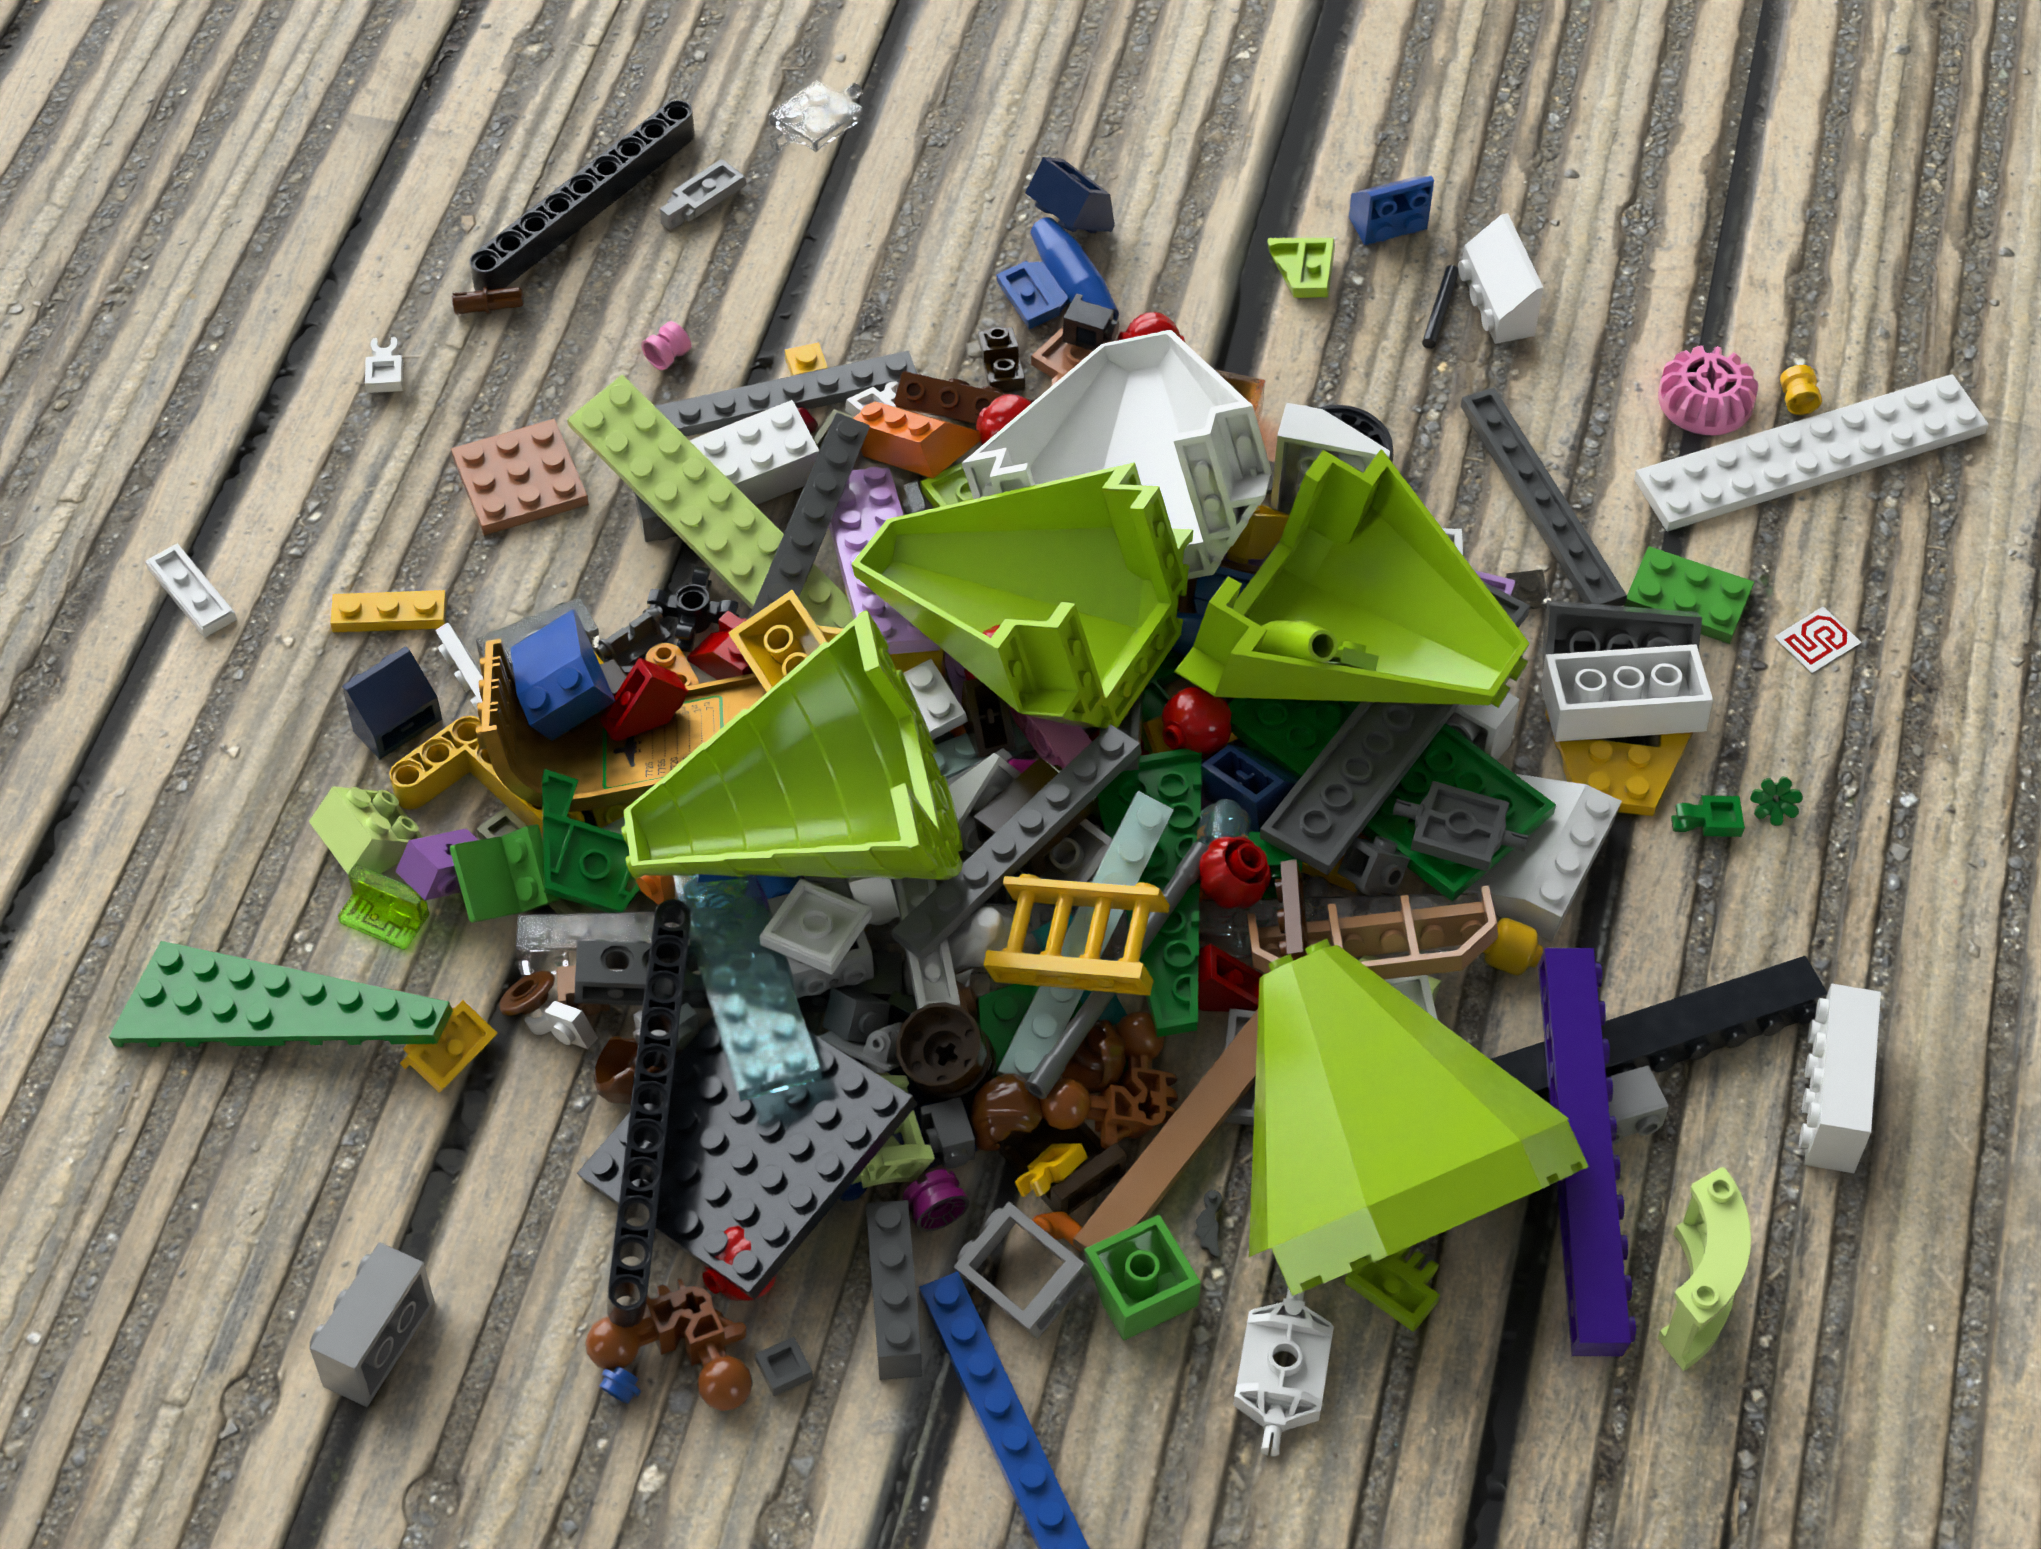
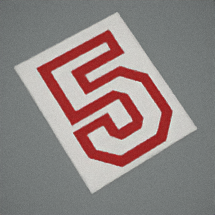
(1817, 639)

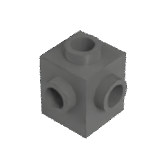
(1374, 865)

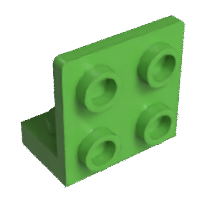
(502, 874)

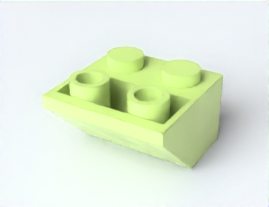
(364, 828)

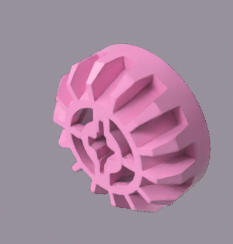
(1705, 406)

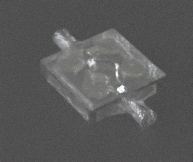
(816, 116)

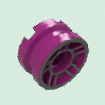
(936, 1200)

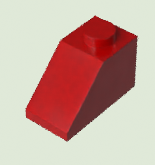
(719, 657)
(644, 701)
(1225, 982)

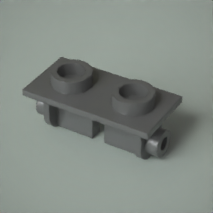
(634, 640)

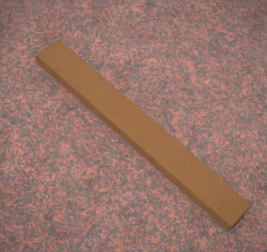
(1177, 1141)

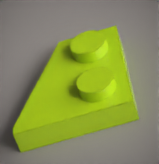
(1304, 264)

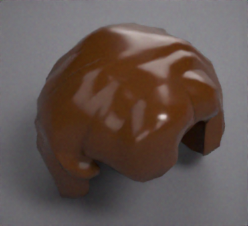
(1098, 1058)
(616, 1070)
(1000, 1108)

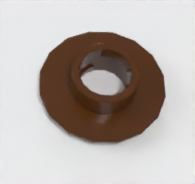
(527, 994)

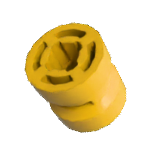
(1800, 389)

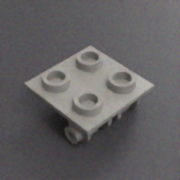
(876, 1053)

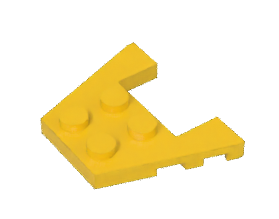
(1624, 770)

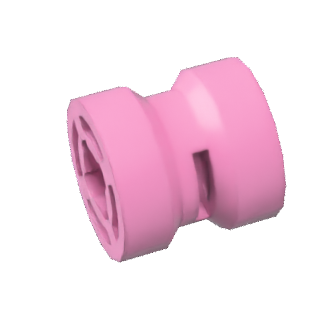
(665, 346)

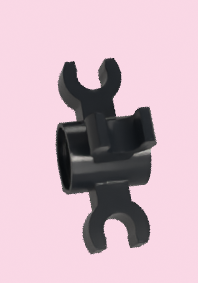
(691, 607)

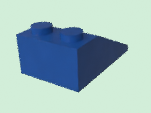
(559, 677)

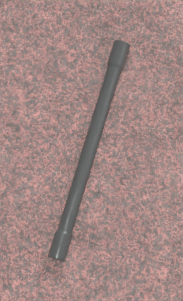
(1054, 1063)

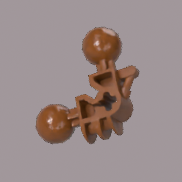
(1123, 1109)
(677, 1315)

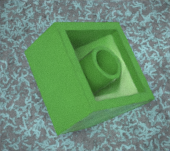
(1142, 1277)

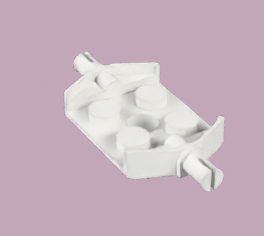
(1280, 1395)

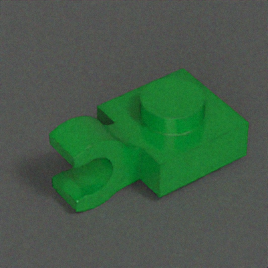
(1714, 814)

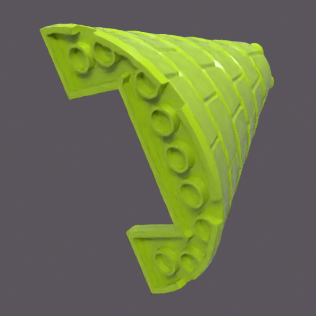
(808, 781)

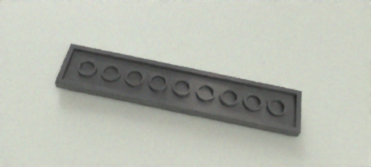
(1359, 772)

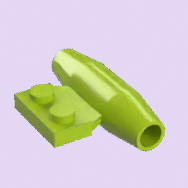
(1314, 643)

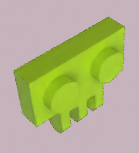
(1398, 1286)

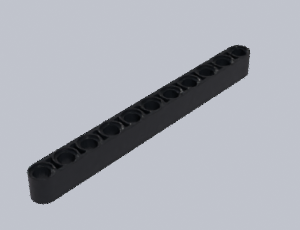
(645, 1124)

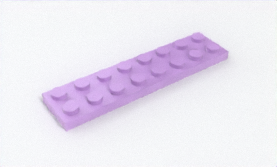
(862, 510)

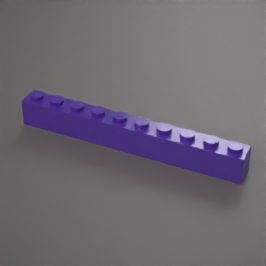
(1589, 1198)

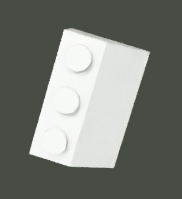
(1502, 281)

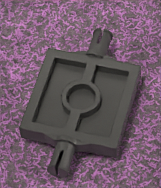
(1460, 826)

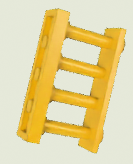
(1088, 970)

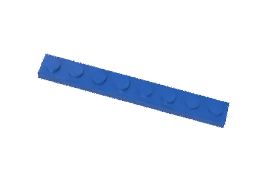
(1001, 1415)

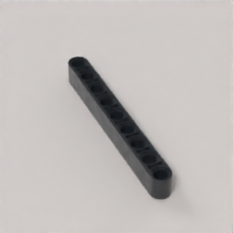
(583, 197)

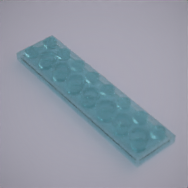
(747, 987)

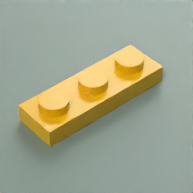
(388, 611)

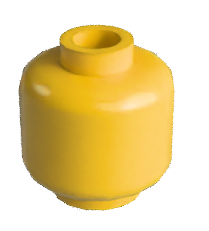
(1515, 947)

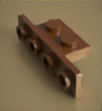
(944, 398)

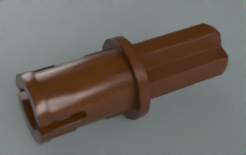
(487, 300)

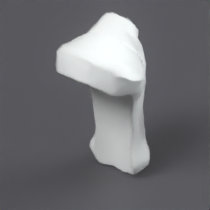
(984, 930)

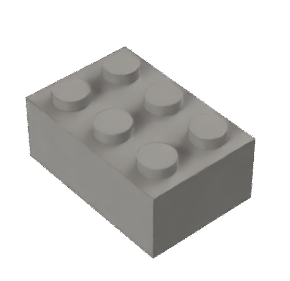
(371, 1323)

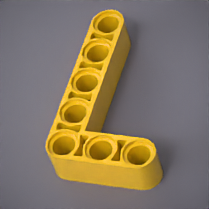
(446, 760)

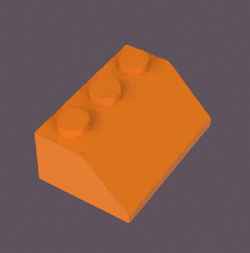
(913, 439)

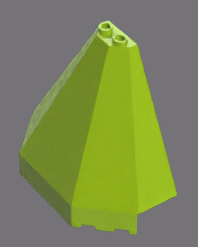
(1070, 572)
(1374, 573)
(1379, 1123)

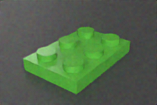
(1686, 585)

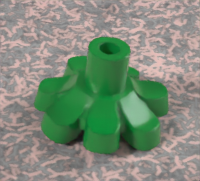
(1776, 800)

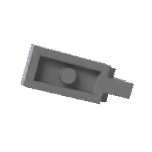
(701, 193)

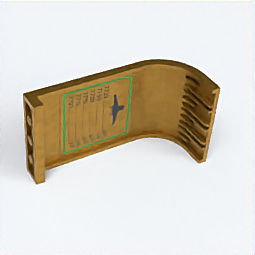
(606, 768)

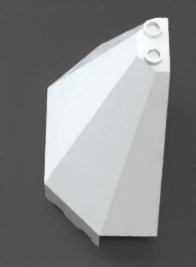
(1148, 406)

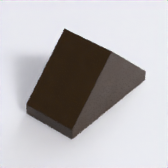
(988, 719)

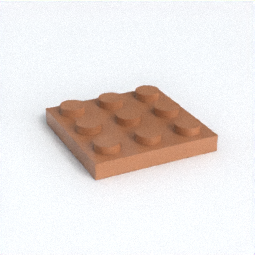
(519, 476)

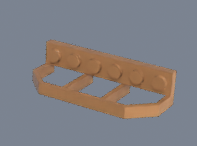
(1392, 932)

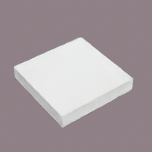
(815, 926)

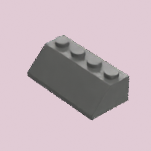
(1598, 627)

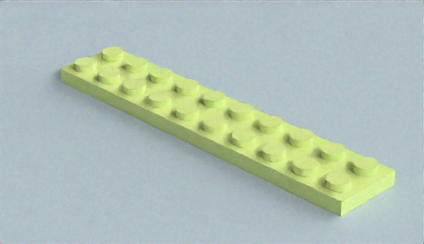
(694, 497)

